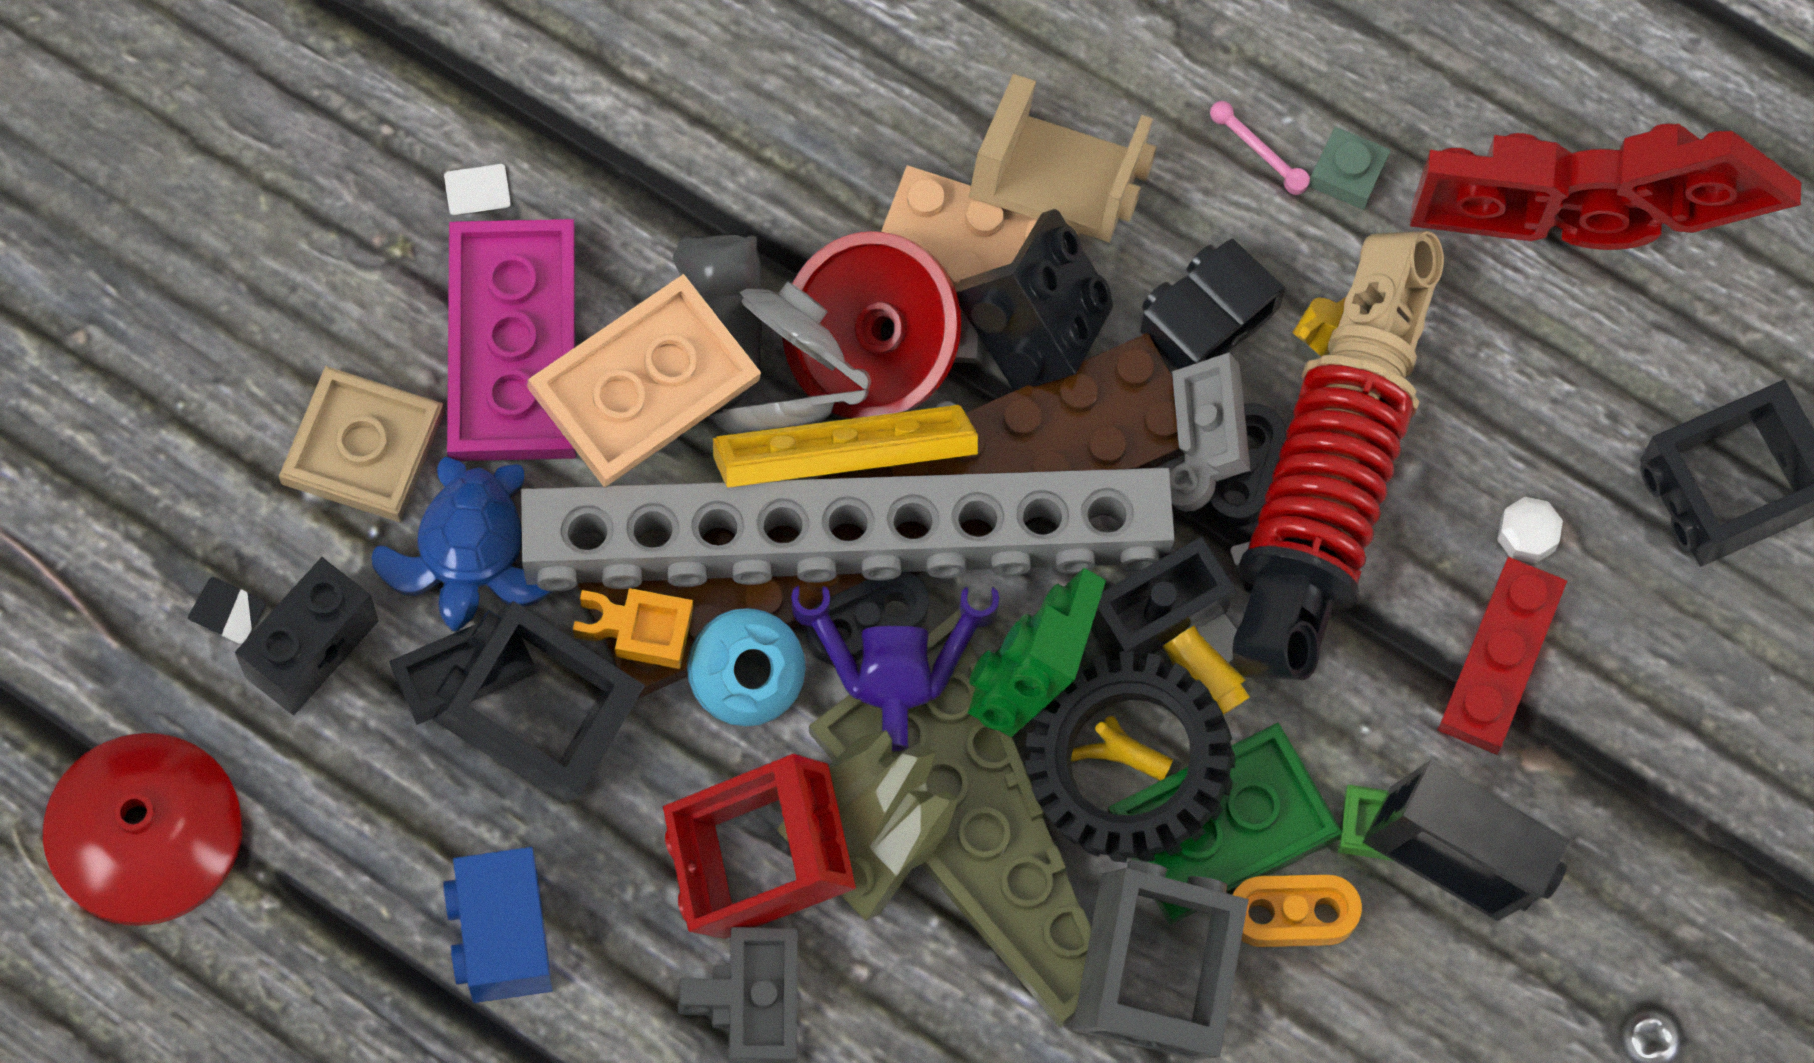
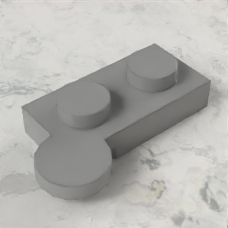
(1209, 429)

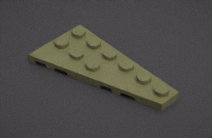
(997, 849)

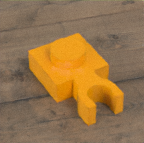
(647, 628)

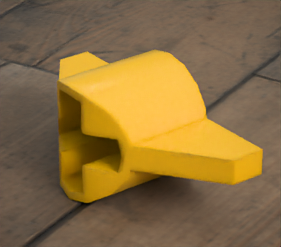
(1318, 323)

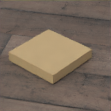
(362, 444)

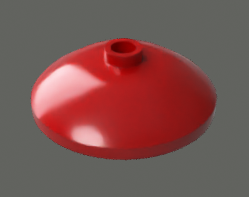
(861, 286)
(150, 867)

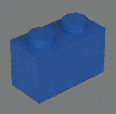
(500, 925)

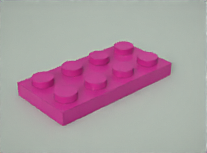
(505, 324)

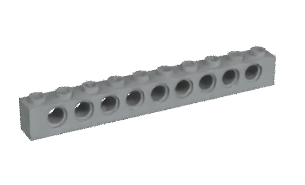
(816, 506)

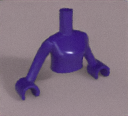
(895, 660)

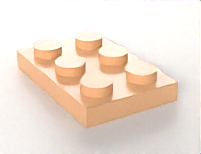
(953, 227)
(643, 380)

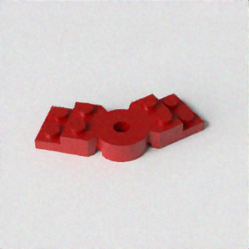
(1601, 194)

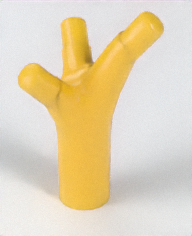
(1125, 750)

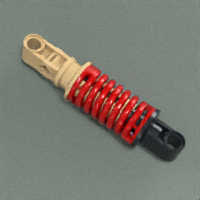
(1336, 461)

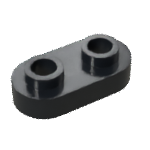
(1253, 484)
(865, 608)

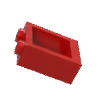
(812, 832)

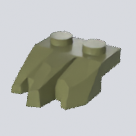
(886, 816)

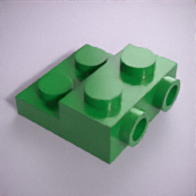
(1036, 657)

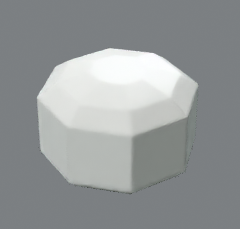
(1530, 530)

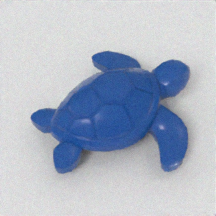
(465, 542)

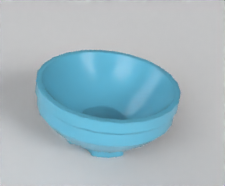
(713, 661)

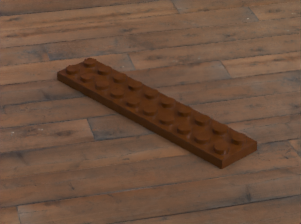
(1101, 418)

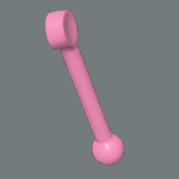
(1295, 180)

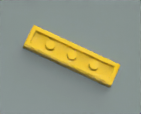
(844, 445)

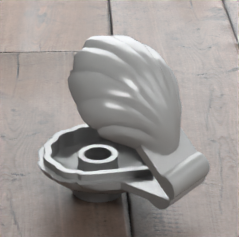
(797, 320)

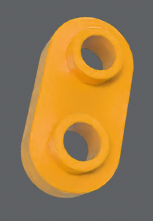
(1292, 906)

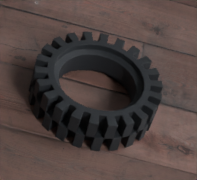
(1171, 822)

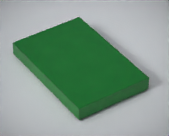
(1264, 822)

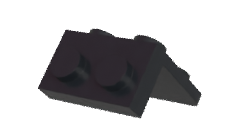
(1041, 307)

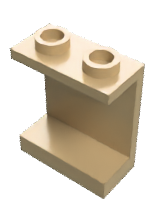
(1046, 167)

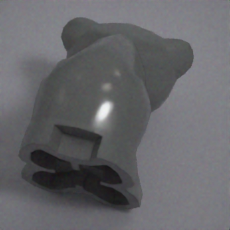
(719, 271)

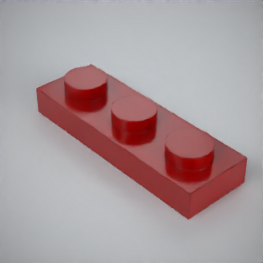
(1502, 655)

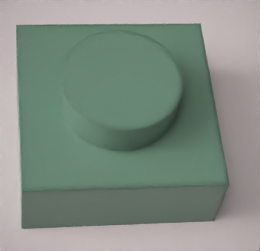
(1349, 168)

